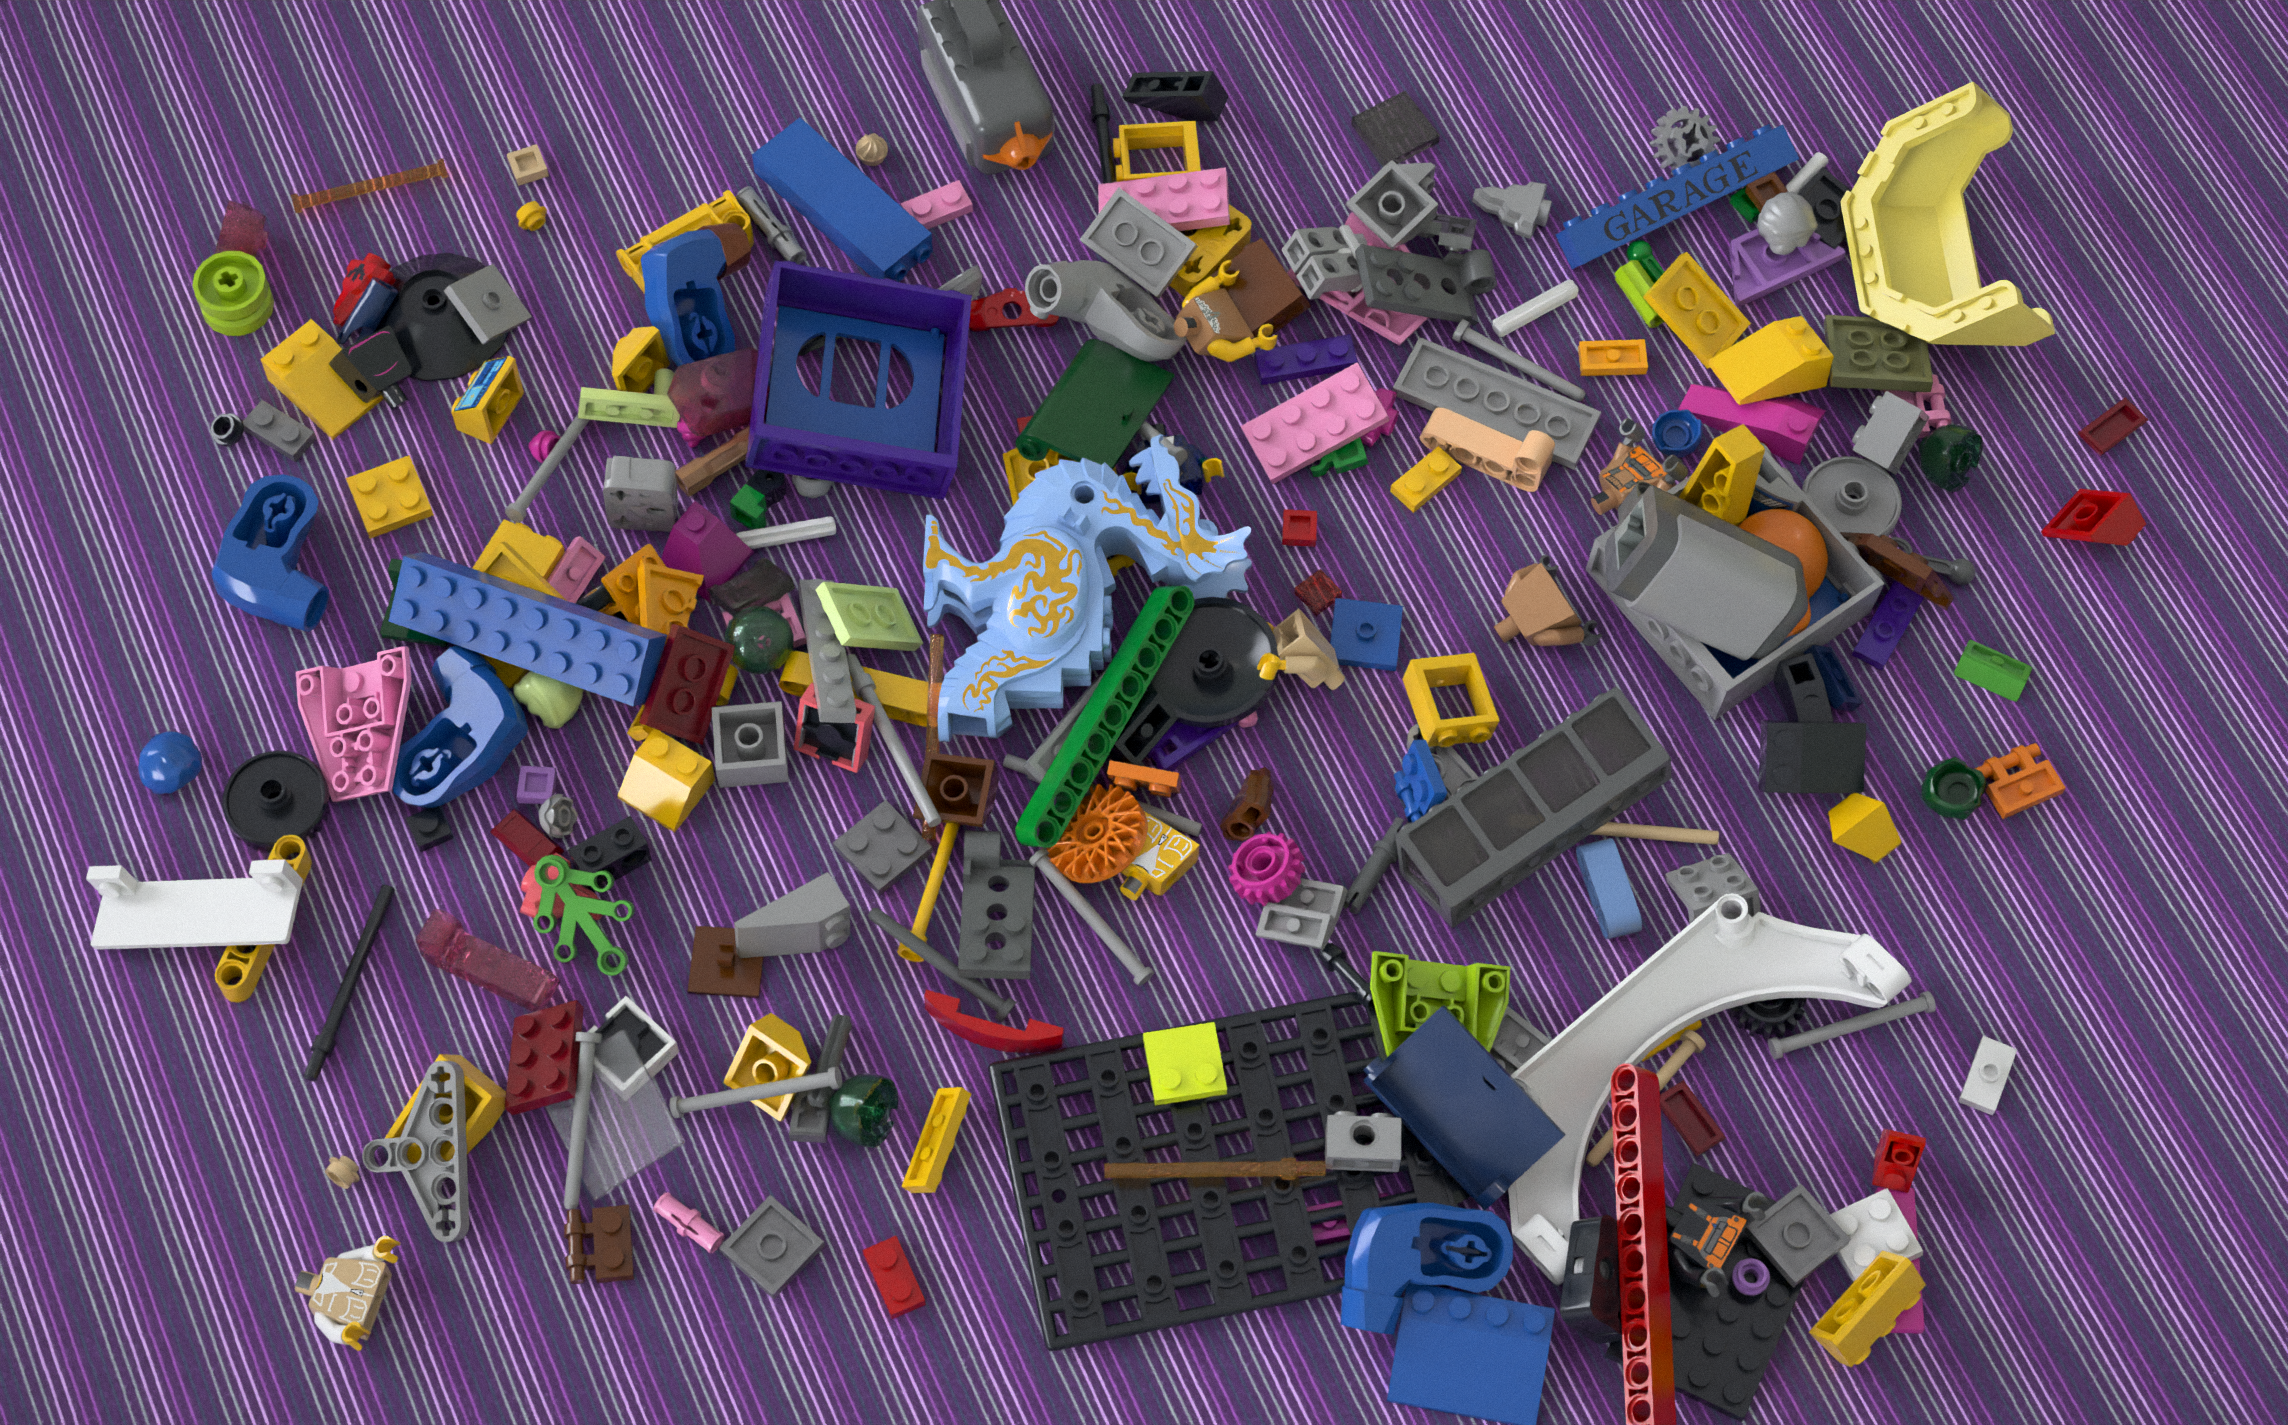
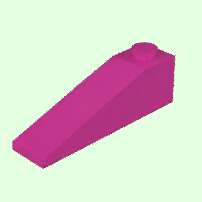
(1779, 421)

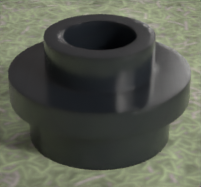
(222, 424)

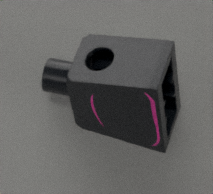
(374, 368)

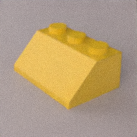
(1869, 1308)

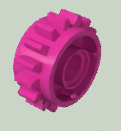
(1266, 868)

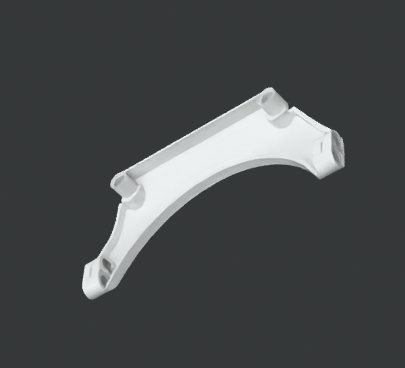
(1693, 976)

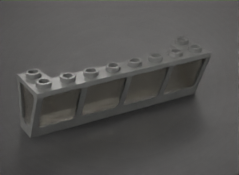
(1532, 807)

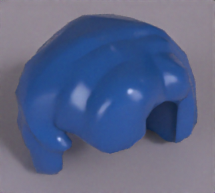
(169, 762)

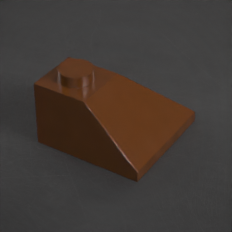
(959, 788)

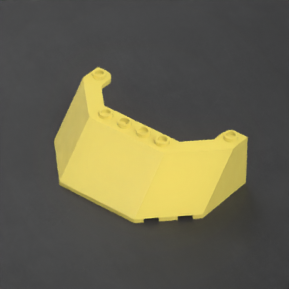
(1914, 233)

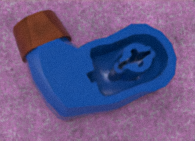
(685, 293)

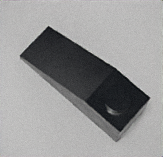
(1179, 94)

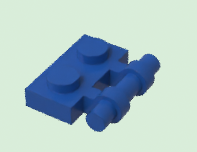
(1419, 781)

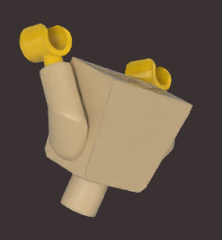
(1302, 653)

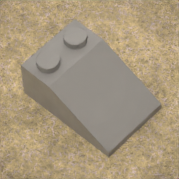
(796, 923)

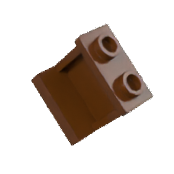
(1263, 289)

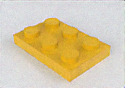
(1696, 309)

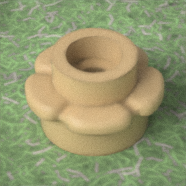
(342, 1171)

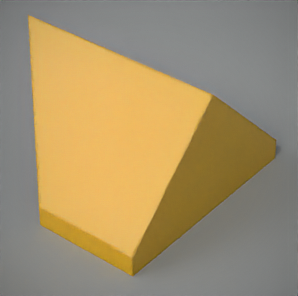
(1864, 827)

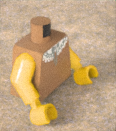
(1215, 324)

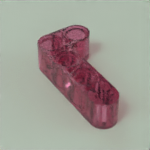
(483, 964)

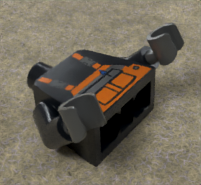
(1707, 1235)

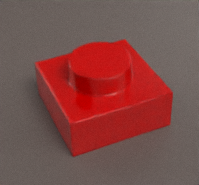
(1299, 528)

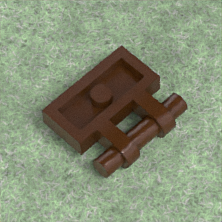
(612, 1244)

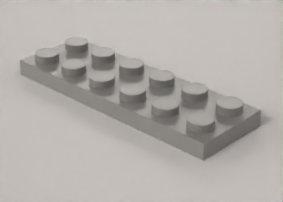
(1496, 399)

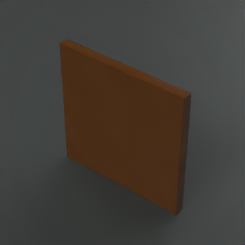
(719, 969)

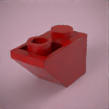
(1897, 1160)

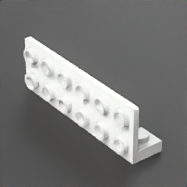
(195, 911)

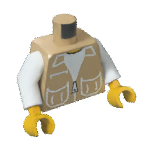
(349, 1291)

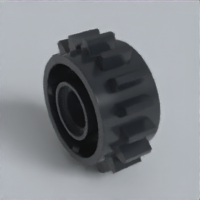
(1769, 1019)

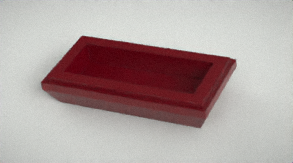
(2112, 426)
(524, 838)
(1690, 1119)

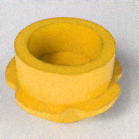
(531, 216)

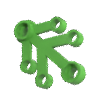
(577, 910)

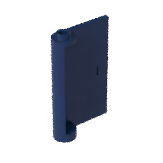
(1446, 1103)

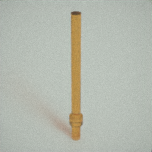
(934, 689)
(1286, 1168)

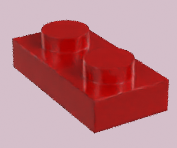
(894, 1277)

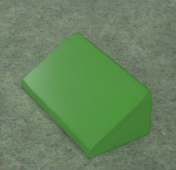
(1993, 670)

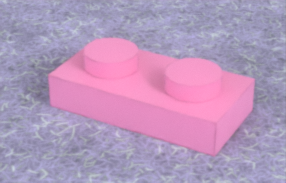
(939, 205)
(575, 569)

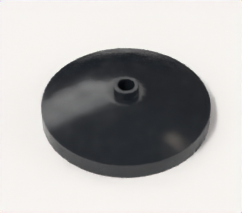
(1213, 664)

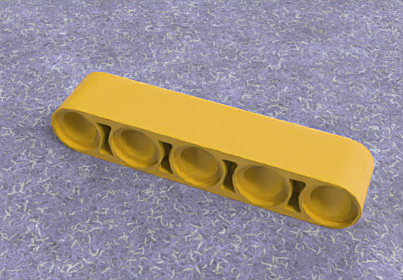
(900, 696)
(252, 964)

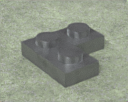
(1454, 231)

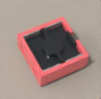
(841, 742)

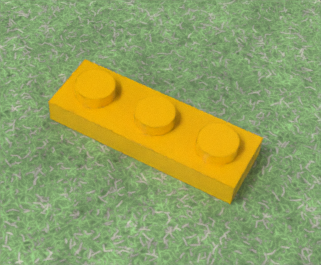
(936, 1140)

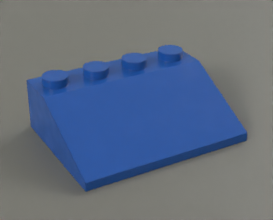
(1470, 1355)

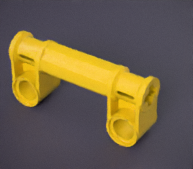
(721, 211)

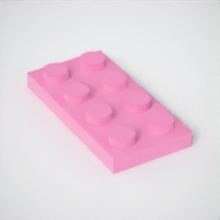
(1180, 199)
(1315, 423)

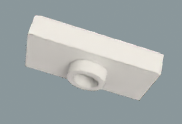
(1987, 1075)

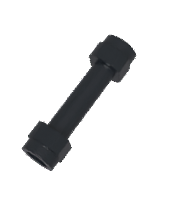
(1335, 959)

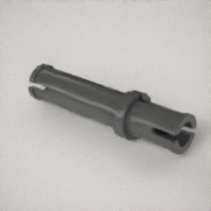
(1384, 854)

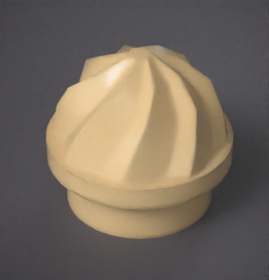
(871, 149)

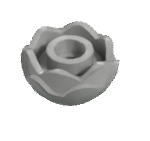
(811, 487)
(557, 816)

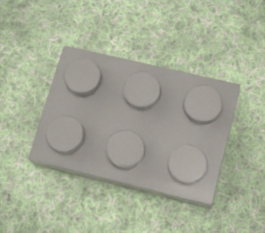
(1138, 243)

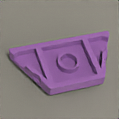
(1761, 272)

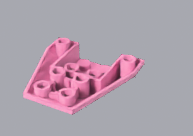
(357, 721)

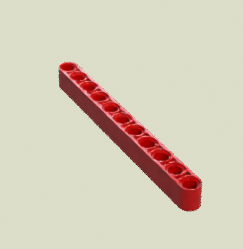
(1642, 1247)

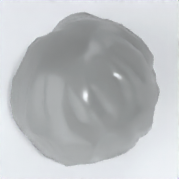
(1786, 222)

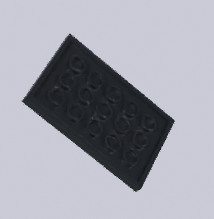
(1729, 1338)

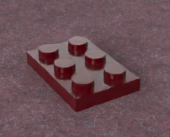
(687, 684)
(544, 1057)

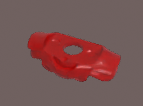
(988, 314)

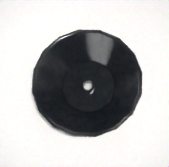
(435, 336)

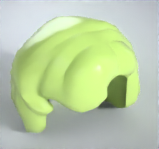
(548, 698)

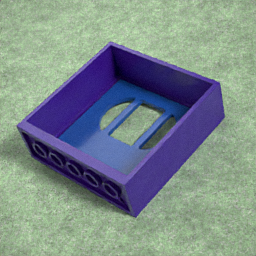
(849, 441)

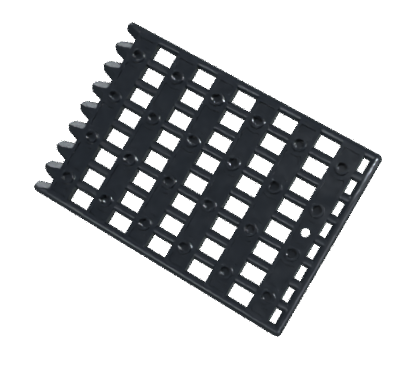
(1208, 1195)

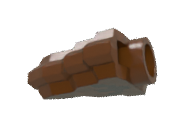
(1249, 807)

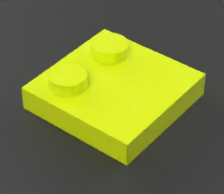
(1184, 1063)

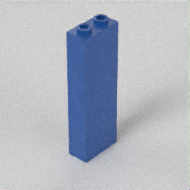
(842, 202)

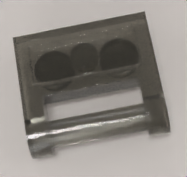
(751, 588)

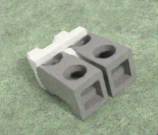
(1325, 259)

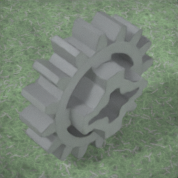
(1671, 144)

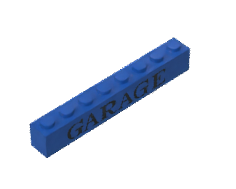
(1676, 196)

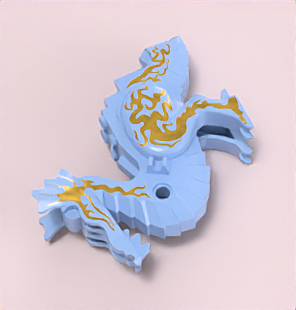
(1049, 585)

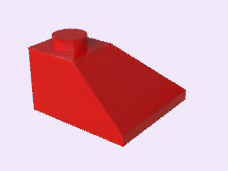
(2097, 518)

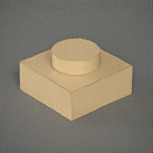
(527, 165)

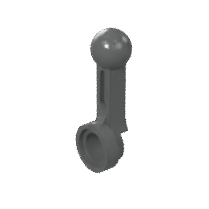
(1959, 571)

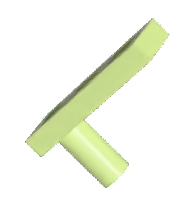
(631, 406)

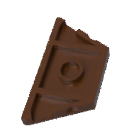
(1907, 569)

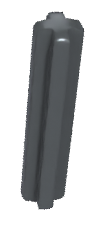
(830, 1056)

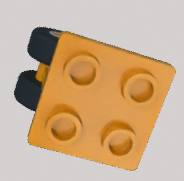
(622, 587)

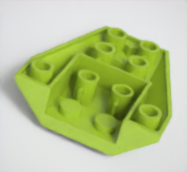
(1413, 990)

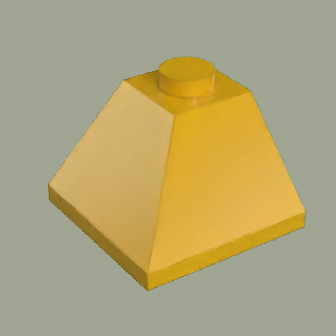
(638, 359)
(766, 1055)

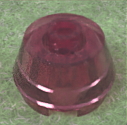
(242, 229)

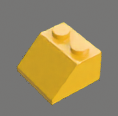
(666, 780)

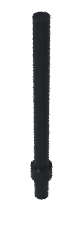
(1100, 117)
(324, 1043)

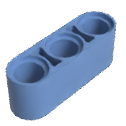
(1609, 888)

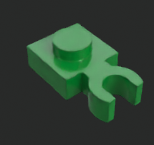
(1343, 459)

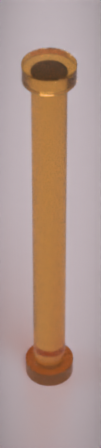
(369, 185)

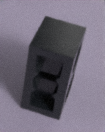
(615, 850)

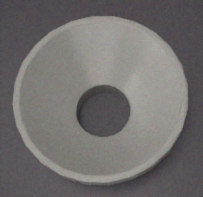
(966, 283)

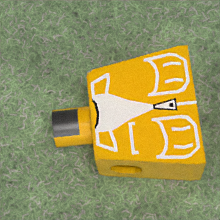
(1161, 860)

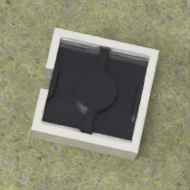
(649, 1039)

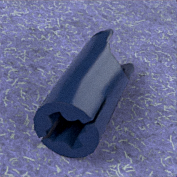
(369, 310)

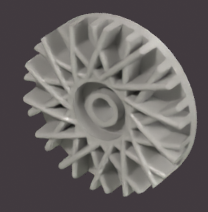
(1855, 495)

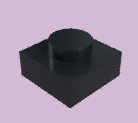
(429, 828)

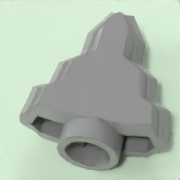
(1516, 206)

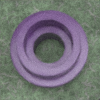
(1755, 1267)

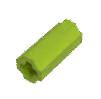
(1635, 284)

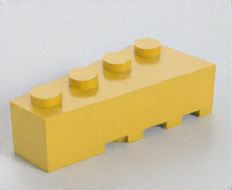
(1726, 475)

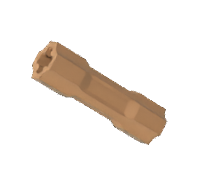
(703, 470)

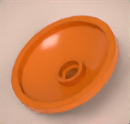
(1795, 535)

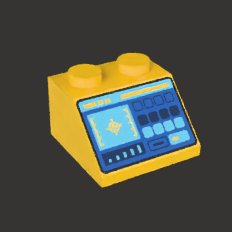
(488, 399)

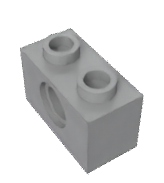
(1346, 1154)

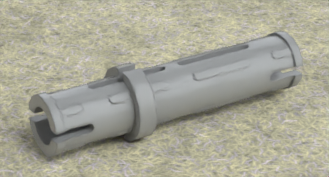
(778, 235)

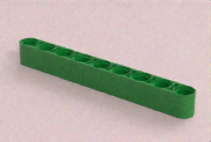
(1092, 723)

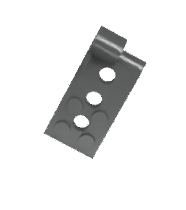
(1459, 273)
(980, 872)

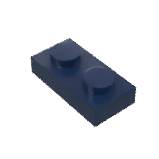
(1837, 685)

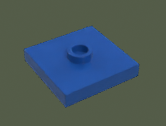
(1366, 633)

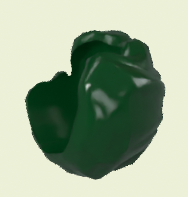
(1953, 788)

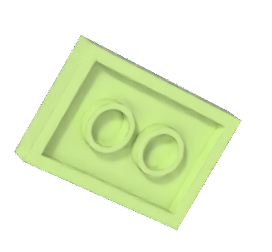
(869, 616)

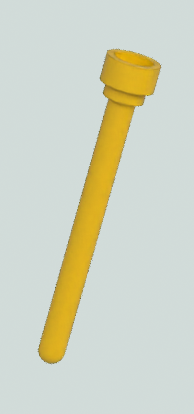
(931, 890)

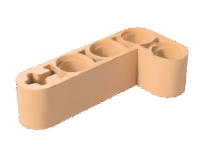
(1490, 450)

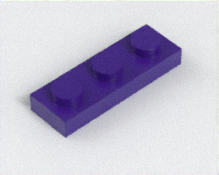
(1305, 359)

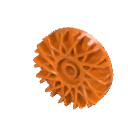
(1101, 836)

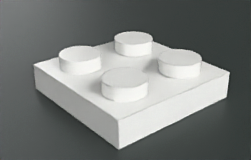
(1874, 1226)

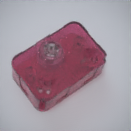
(716, 392)

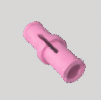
(689, 1222)

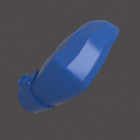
(262, 551)
(463, 741)
(1419, 1247)

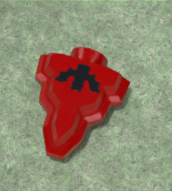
(356, 281)

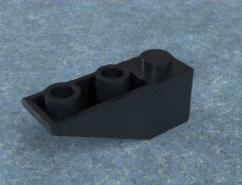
(1802, 689)

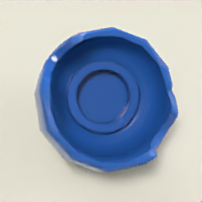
(1677, 433)

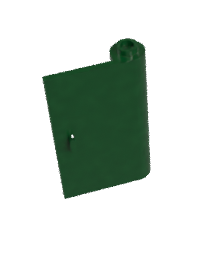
(1089, 405)

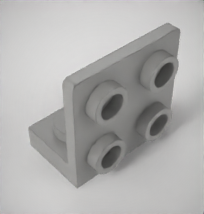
(1710, 879)

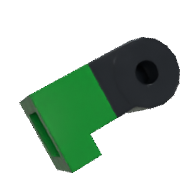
(757, 497)

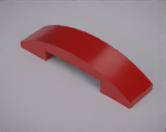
(1036, 1037)

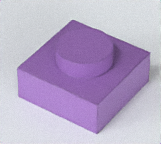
(536, 784)

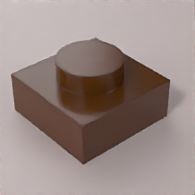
(1764, 189)

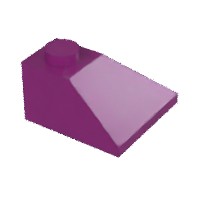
(705, 547)

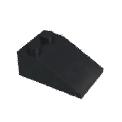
(1812, 756)

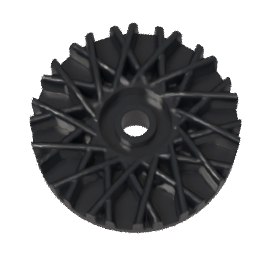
(274, 798)

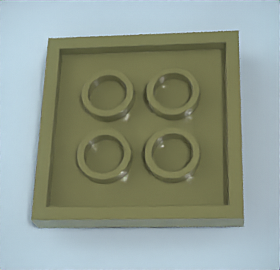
(1876, 355)

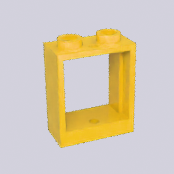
(1156, 136)
(1448, 671)

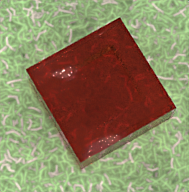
(1318, 592)

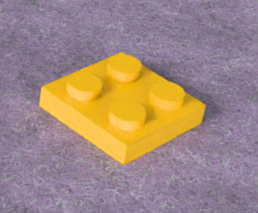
(389, 496)

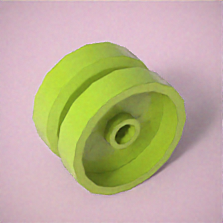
(233, 293)

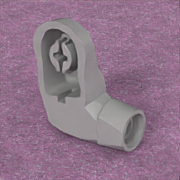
(1108, 303)

